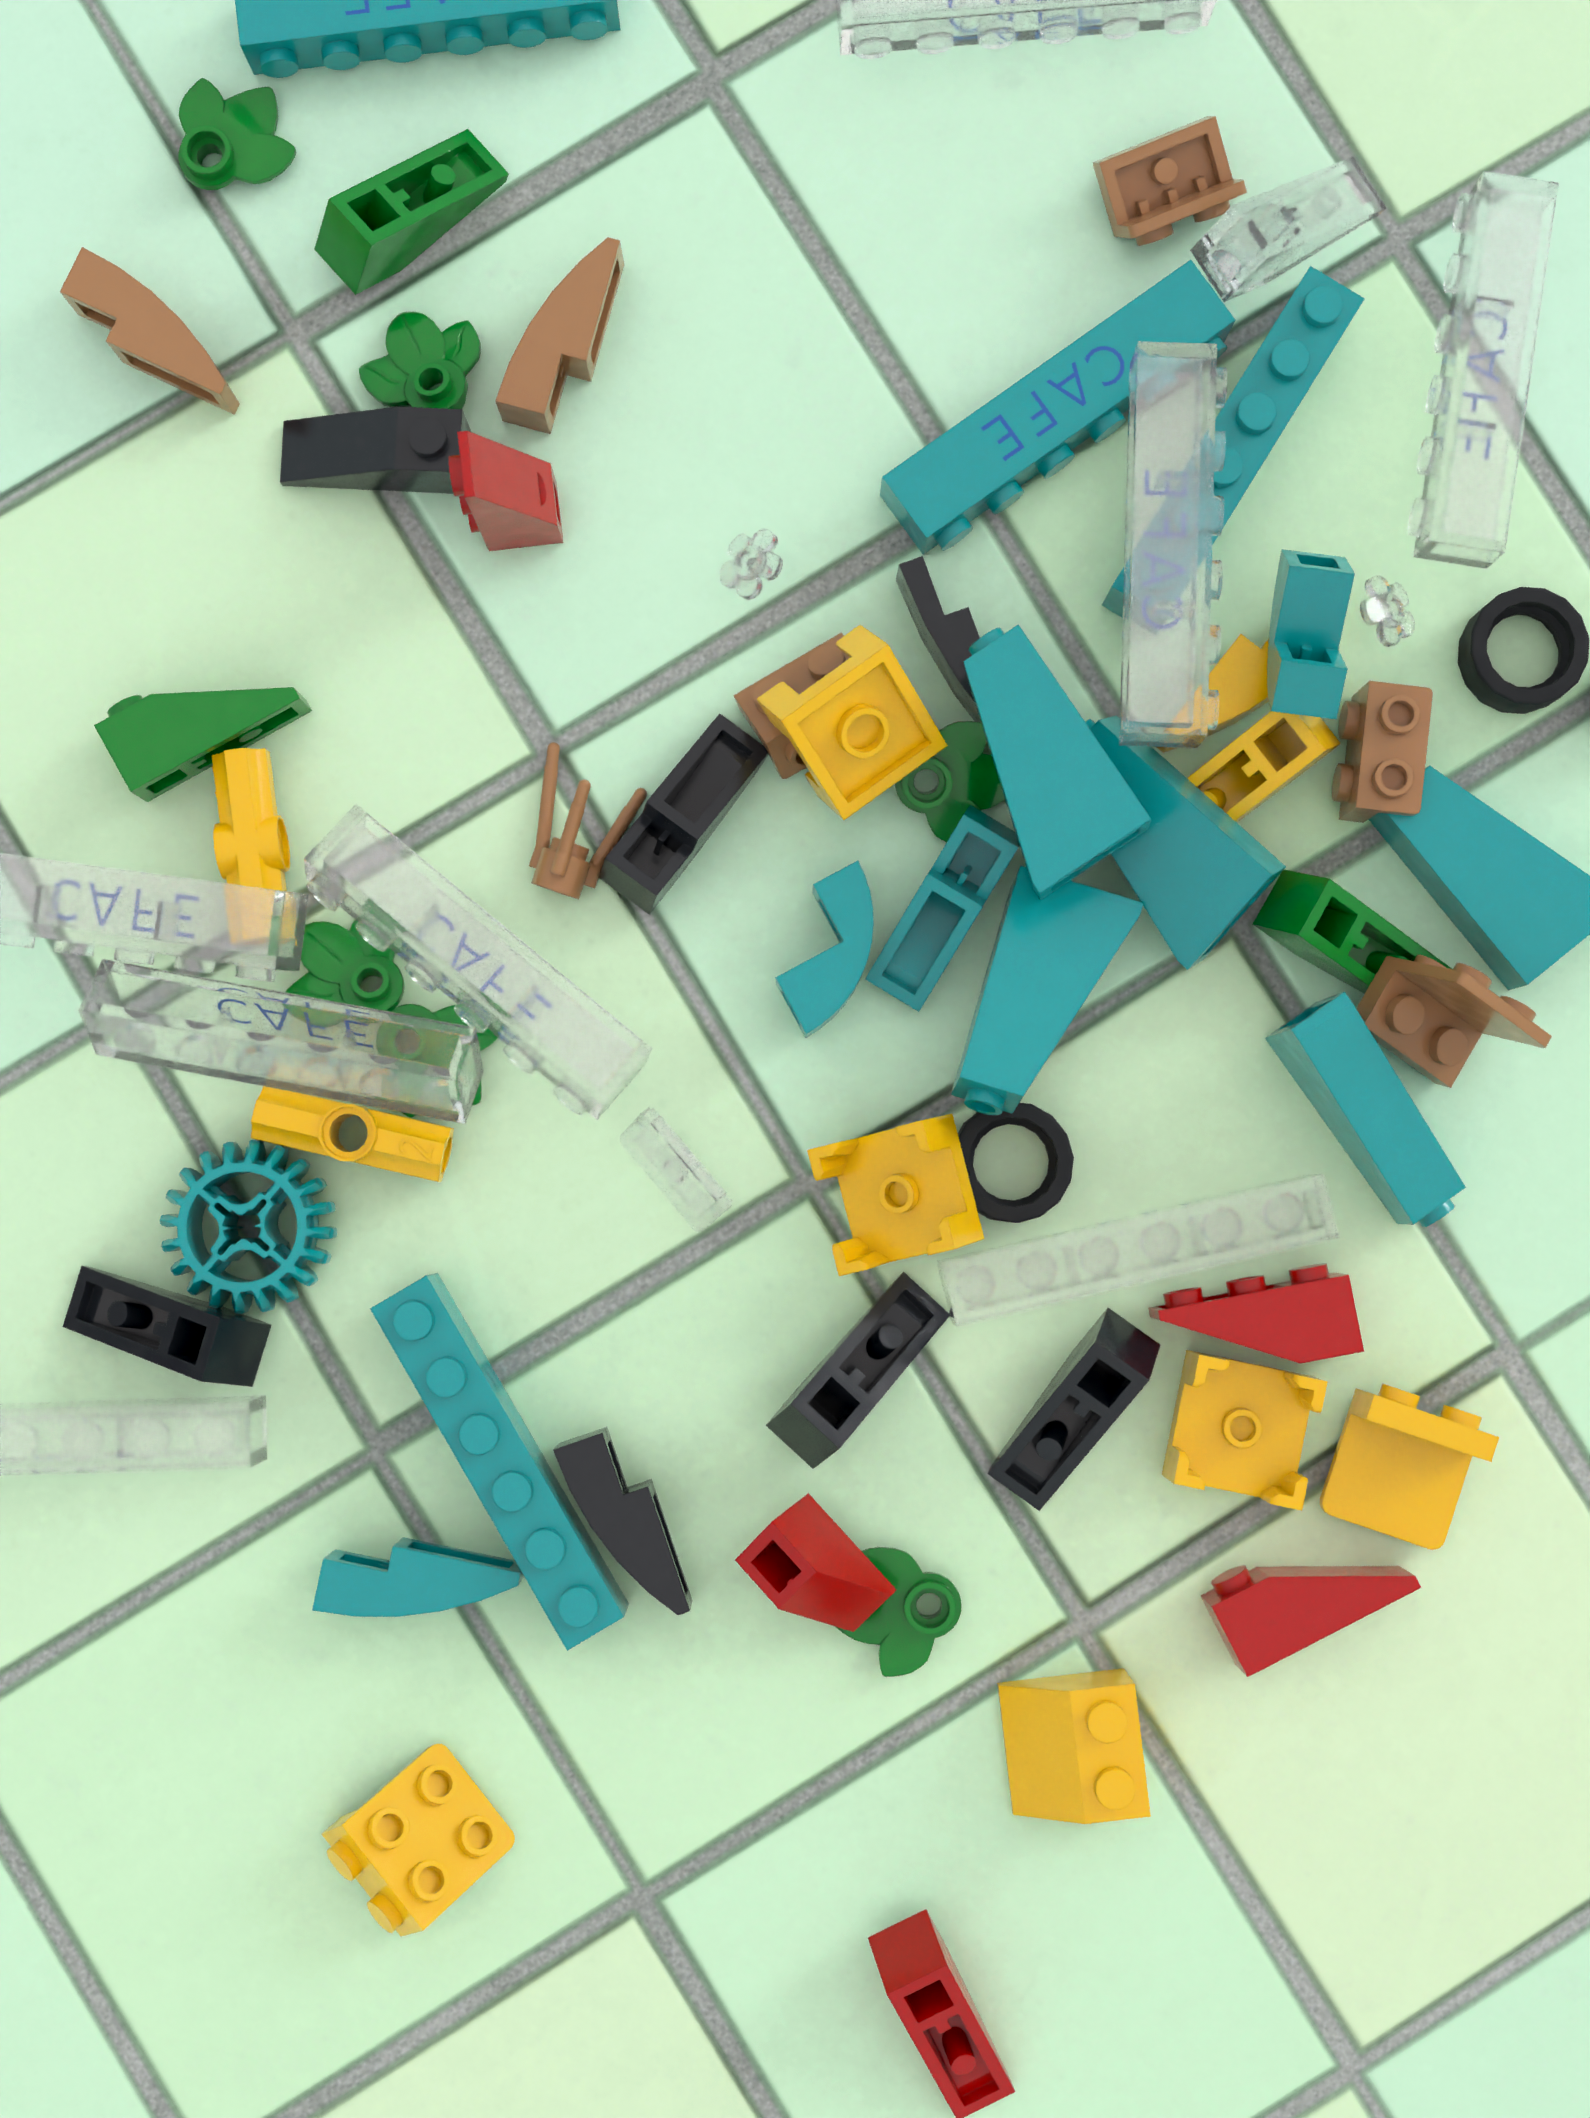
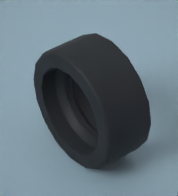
(1561, 621)
(1059, 1163)

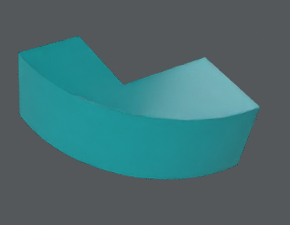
(1305, 634)
(827, 981)

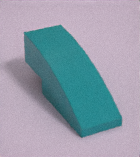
(944, 908)
(415, 1580)

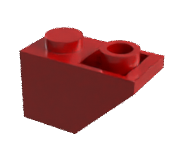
(815, 1568)

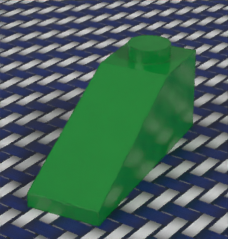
(405, 210)
(173, 735)
(1332, 929)

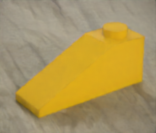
(1263, 761)

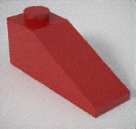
(1286, 1608)
(940, 2014)

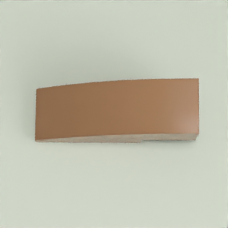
(144, 329)
(561, 340)

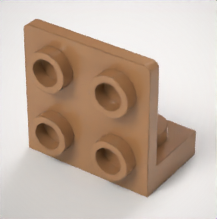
(1438, 1014)

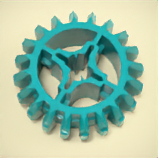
(228, 1246)

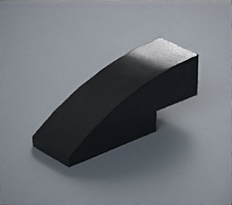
(683, 814)
(624, 1517)

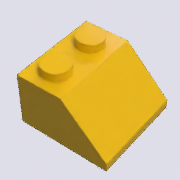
(1074, 1747)

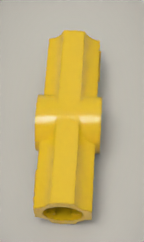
(251, 836)
(314, 1125)

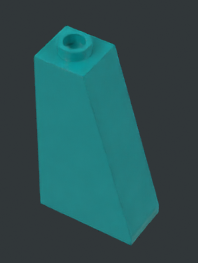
(1052, 770)
(1194, 861)
(1492, 880)
(1035, 984)
(1368, 1109)

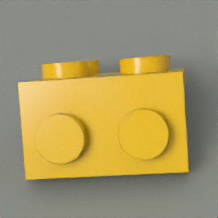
(1402, 1466)
(419, 1841)

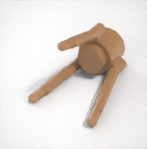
(564, 864)

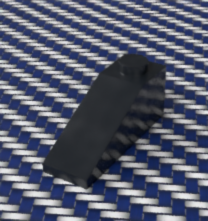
(373, 449)
(167, 1328)
(858, 1371)
(1076, 1408)

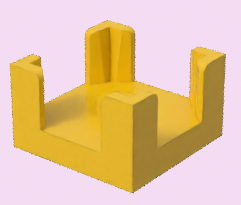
(856, 724)
(901, 1193)
(1241, 1428)

